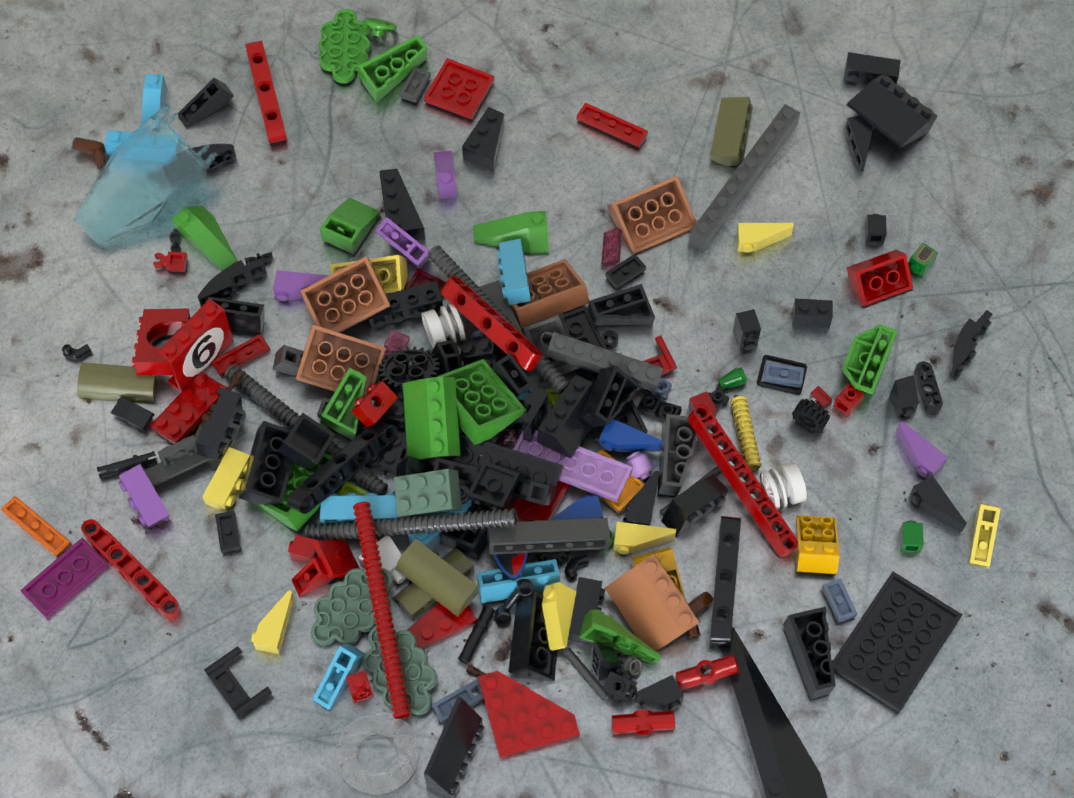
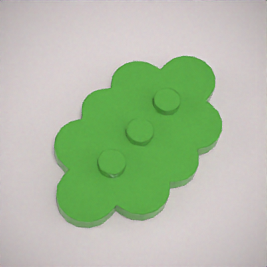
(344, 45)

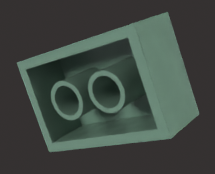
(427, 493)

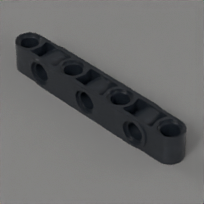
(342, 467)
(725, 592)

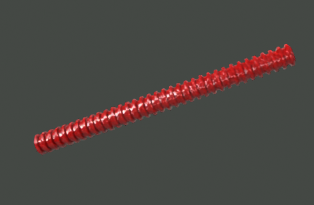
(381, 610)

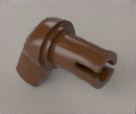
(91, 147)
(697, 605)

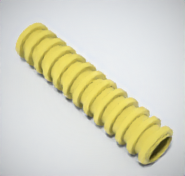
(745, 432)

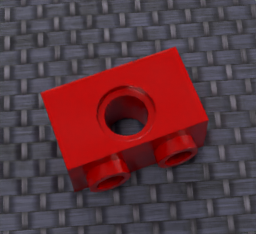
(383, 399)

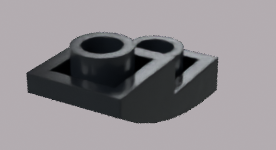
(656, 407)
(132, 413)

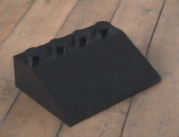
(893, 111)
(453, 749)

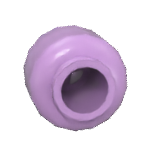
(641, 465)

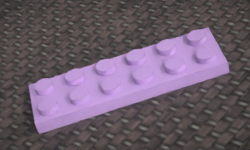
(584, 470)

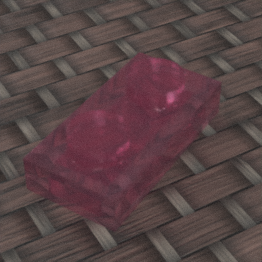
(611, 247)

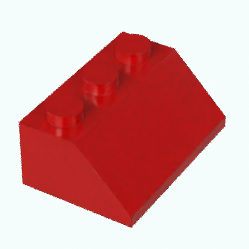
(880, 277)

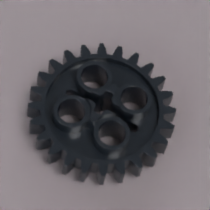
(396, 367)

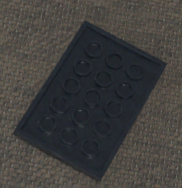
(896, 641)

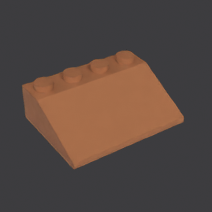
(653, 215)
(552, 291)
(346, 296)
(330, 356)
(652, 603)

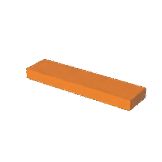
(36, 526)

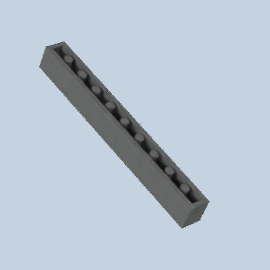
(744, 177)

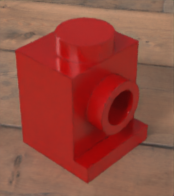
(848, 399)
(359, 686)

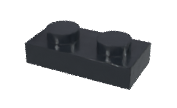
(625, 271)
(228, 531)

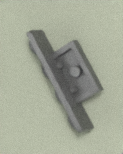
(175, 460)

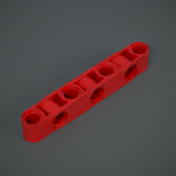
(268, 99)
(500, 331)
(131, 569)

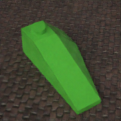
(527, 226)
(204, 233)

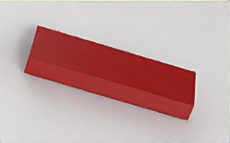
(241, 354)

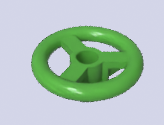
(379, 26)

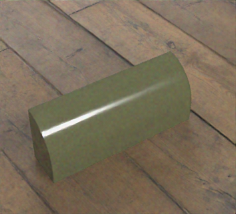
(731, 131)
(115, 381)
(437, 577)
(416, 601)

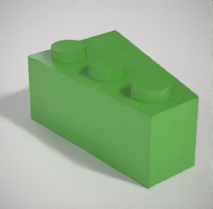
(338, 411)

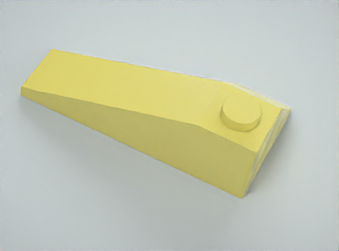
(391, 270)

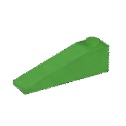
(605, 630)

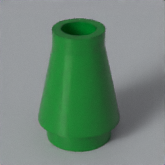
(734, 378)

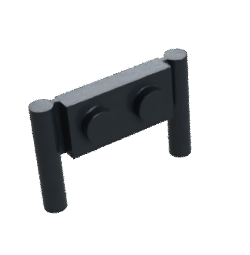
(230, 687)

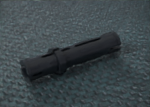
(127, 464)
(480, 627)

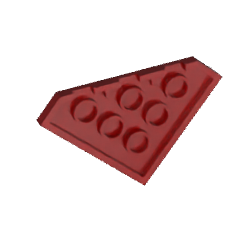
(523, 717)

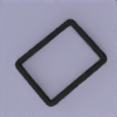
(775, 386)

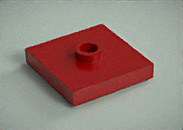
(336, 557)

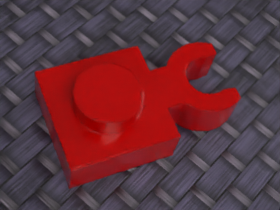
(173, 261)

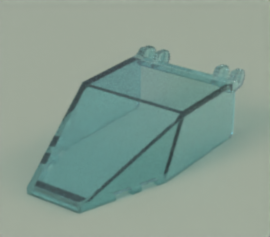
(141, 180)

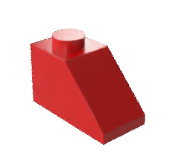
(311, 577)

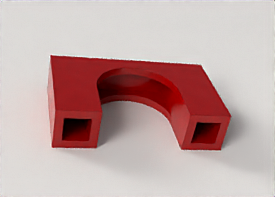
(153, 325)

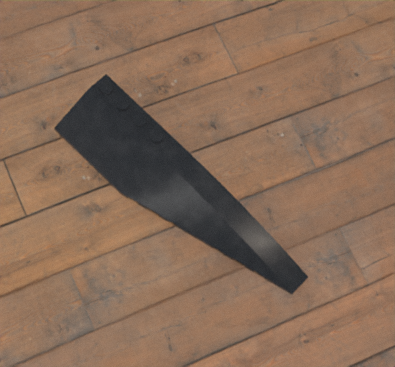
(775, 749)

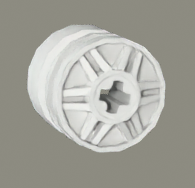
(443, 326)
(784, 485)

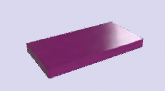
(64, 578)

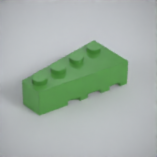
(391, 67)

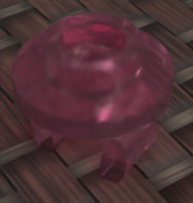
(511, 436)

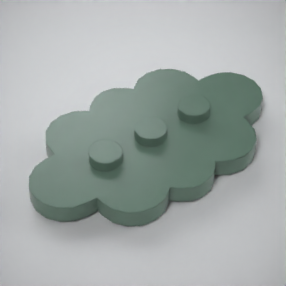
(346, 609)
(417, 674)

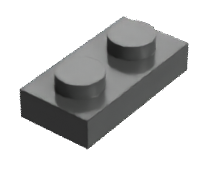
(415, 84)

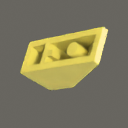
(760, 235)
(984, 534)
(636, 537)
(557, 611)
(273, 626)

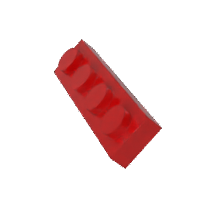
(612, 125)

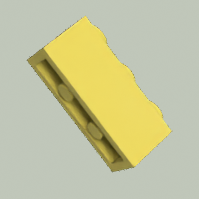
(226, 480)

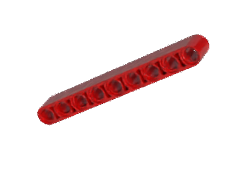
(746, 488)

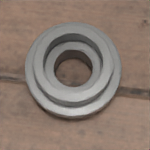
(632, 666)

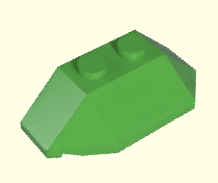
(868, 357)

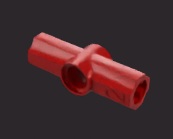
(695, 675)
(643, 722)

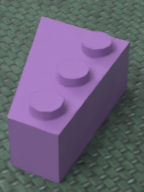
(143, 497)

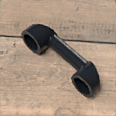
(502, 613)

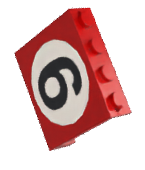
(197, 344)

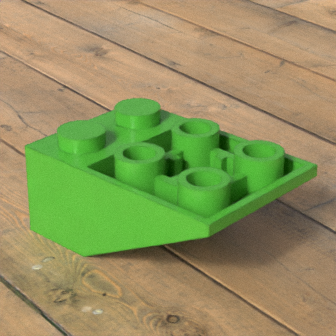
(349, 225)

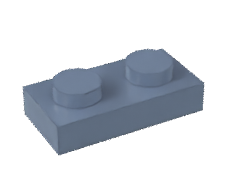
(783, 374)
(839, 600)

